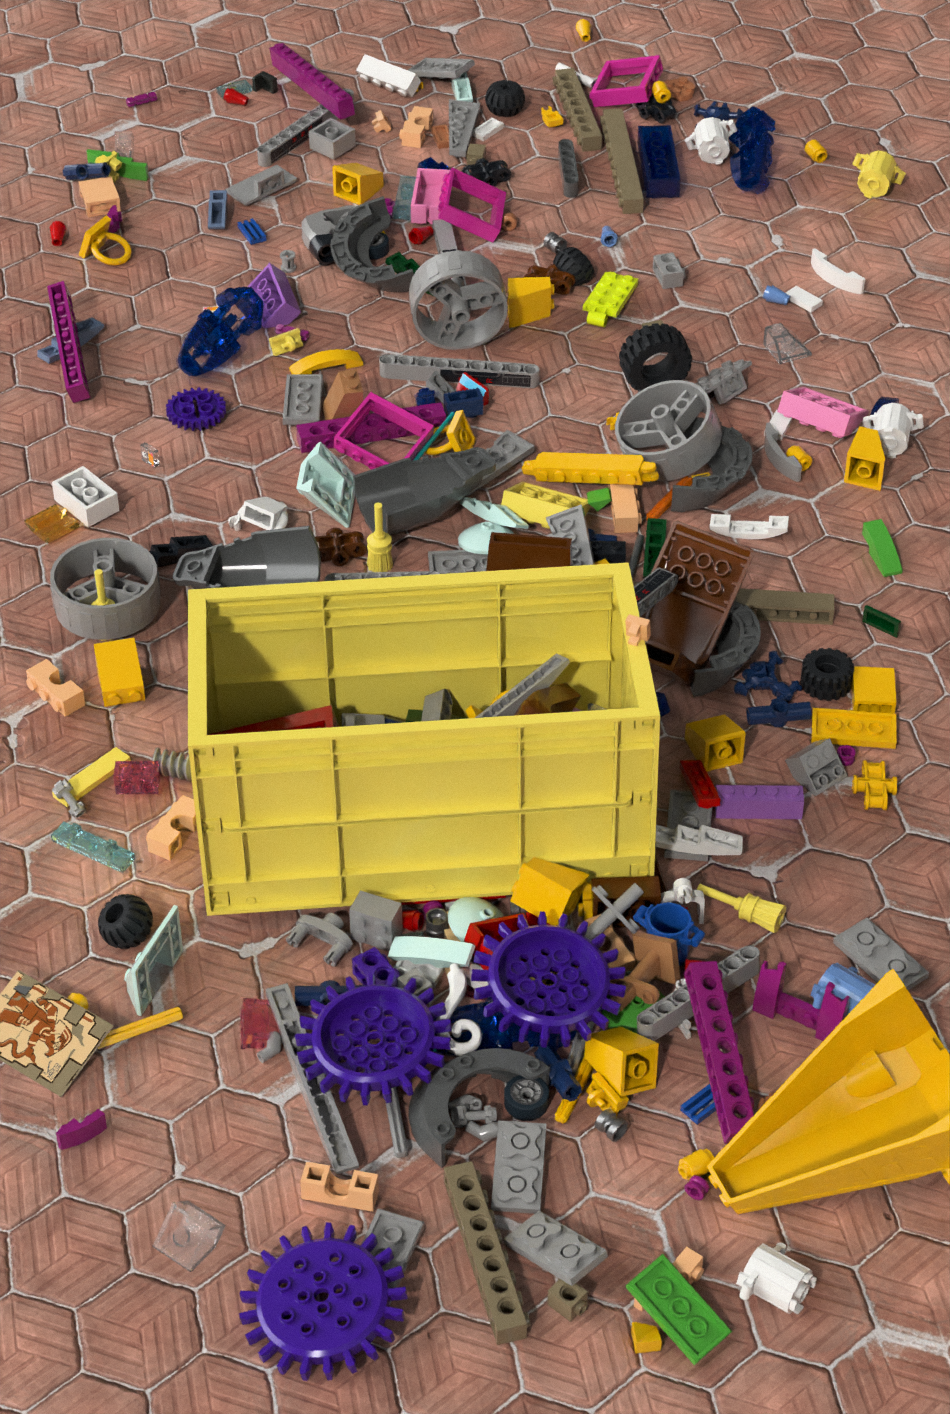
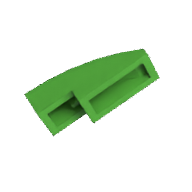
(881, 547)

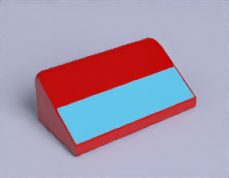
(468, 382)

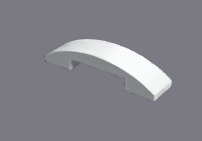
(846, 281)
(749, 529)

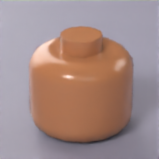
(509, 222)

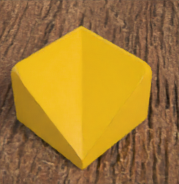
(645, 1338)

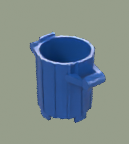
(671, 922)

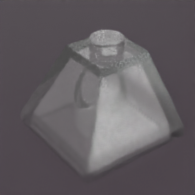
(784, 344)

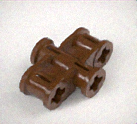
(556, 277)
(342, 545)

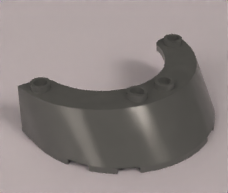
(353, 242)
(727, 466)
(734, 647)
(429, 1102)

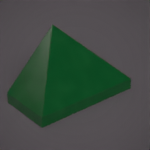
(881, 621)

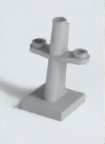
(613, 911)

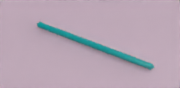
(434, 436)

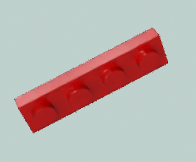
(699, 783)

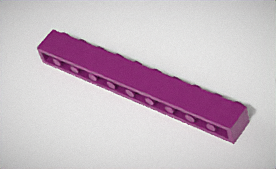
(312, 81)

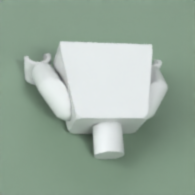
(261, 512)

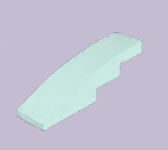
(462, 88)
(494, 513)
(429, 950)

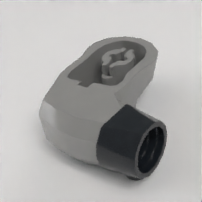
(319, 230)

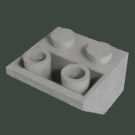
(817, 766)

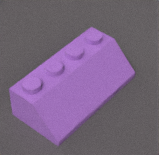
(277, 295)
(760, 801)

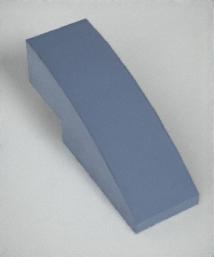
(217, 209)

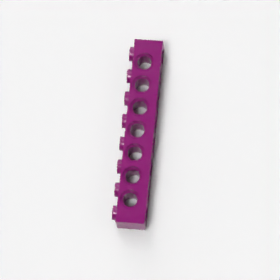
(68, 342)
(371, 429)
(697, 977)

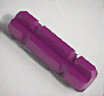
(141, 99)
(280, 328)

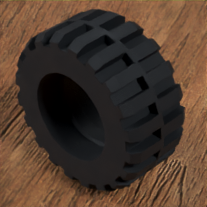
(651, 341)

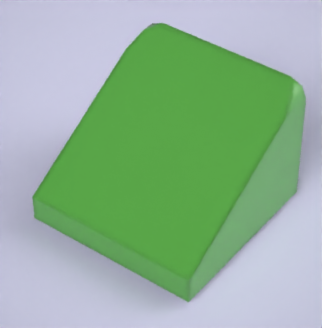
(599, 498)

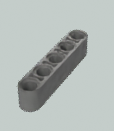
(568, 168)

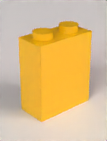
(873, 689)

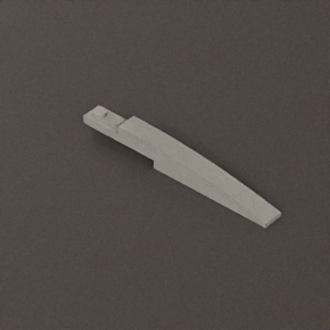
(537, 680)
(320, 1105)

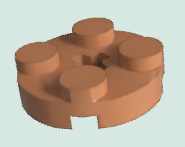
(681, 88)

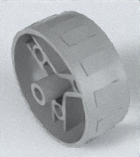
(453, 328)
(660, 418)
(134, 602)

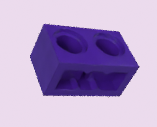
(373, 962)

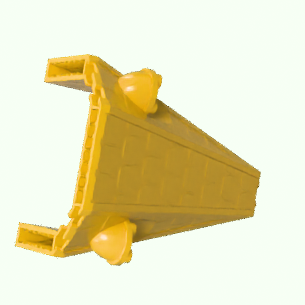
(852, 1116)

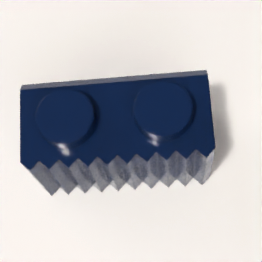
(467, 400)

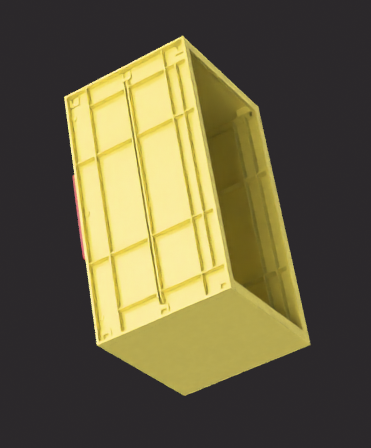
(425, 802)

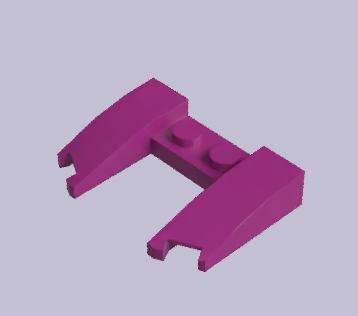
(771, 999)

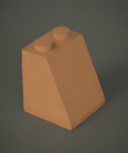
(343, 396)

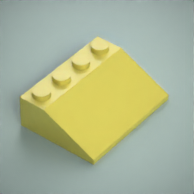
(537, 502)

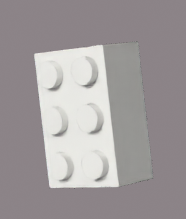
(85, 496)

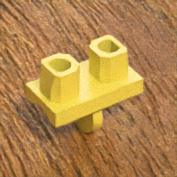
(113, 162)
(286, 342)

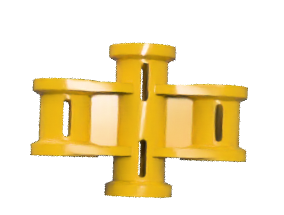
(874, 785)

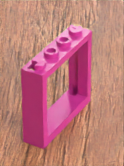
(649, 65)
(480, 190)
(390, 412)

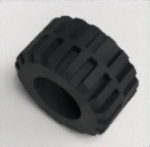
(827, 674)

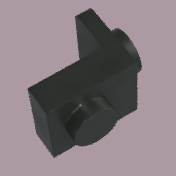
(265, 81)

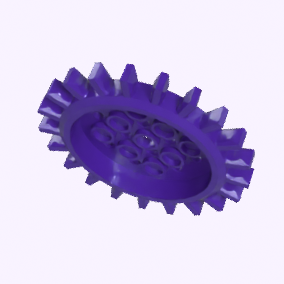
(564, 949)
(371, 1007)
(326, 1340)

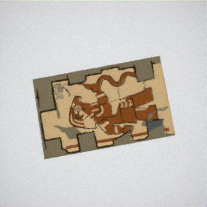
(46, 1033)

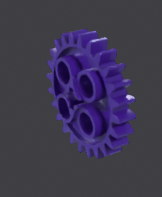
(209, 407)

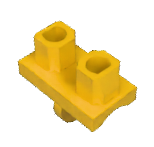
(604, 1096)

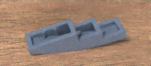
(86, 330)

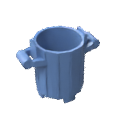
(846, 982)

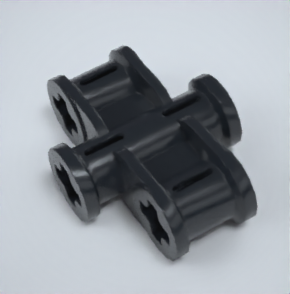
(657, 110)
(490, 172)

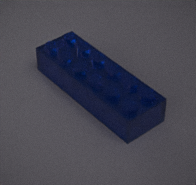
(658, 161)

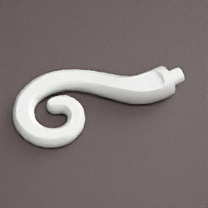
(458, 986)

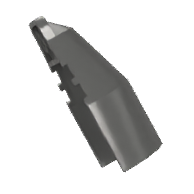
(420, 489)
(262, 559)

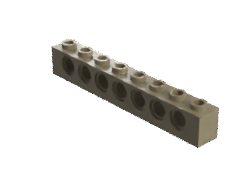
(577, 110)
(504, 1326)

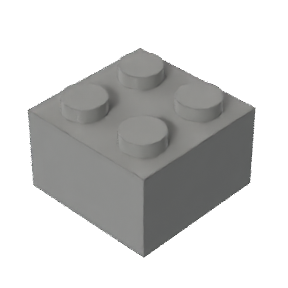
(332, 138)
(375, 920)

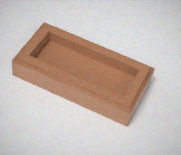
(441, 135)

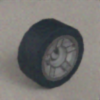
(379, 247)
(537, 1098)

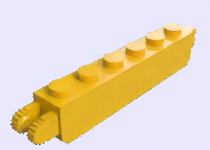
(591, 468)

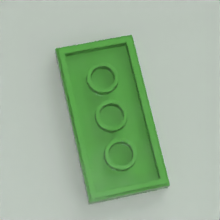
(678, 1309)

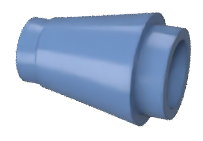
(608, 236)
(775, 295)

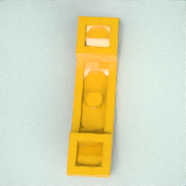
(326, 359)

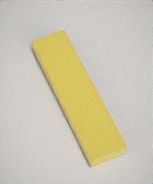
(94, 774)

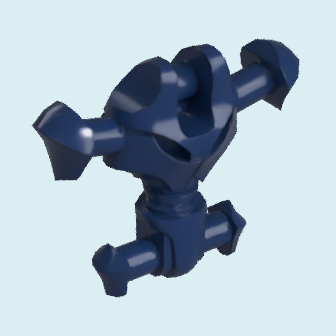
(713, 110)
(762, 677)

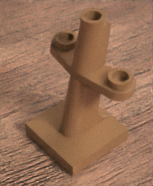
(655, 959)

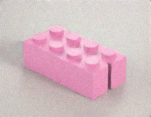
(427, 195)

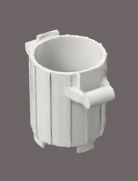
(712, 139)
(894, 427)
(776, 1278)

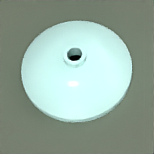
(477, 537)
(470, 910)

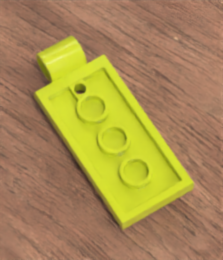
(609, 297)

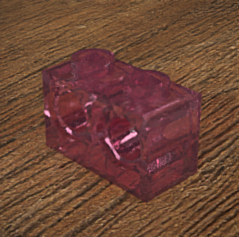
(136, 777)

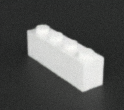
(388, 75)

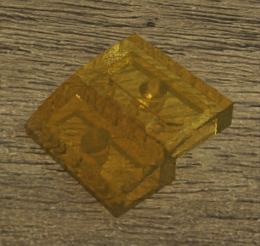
(51, 523)

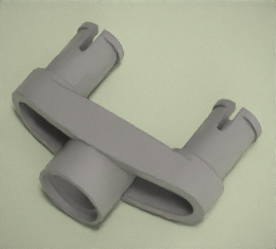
(326, 930)

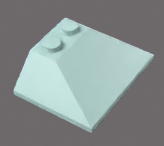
(327, 484)
(163, 948)

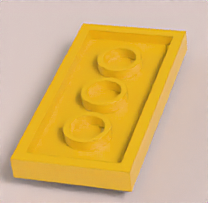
(854, 728)

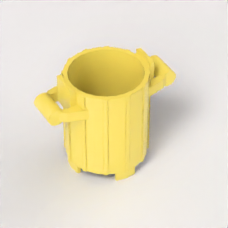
(877, 173)

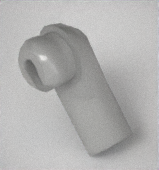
(273, 1047)
(471, 1102)
(483, 1132)

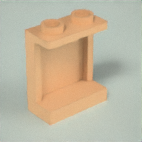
(99, 196)

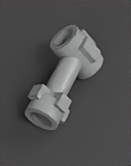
(63, 789)
(461, 1116)

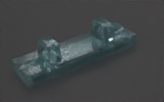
(403, 200)
(93, 847)

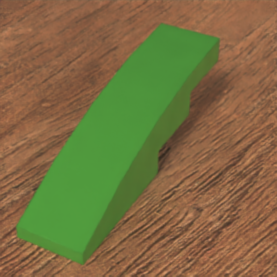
(129, 169)

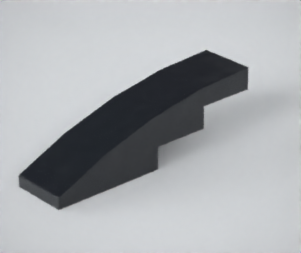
(170, 553)

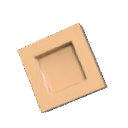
(381, 122)
(637, 629)

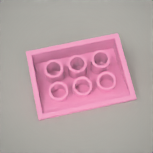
(821, 411)

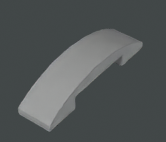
(786, 465)

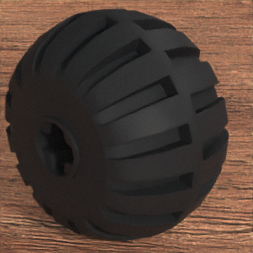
(505, 98)
(576, 263)
(125, 921)

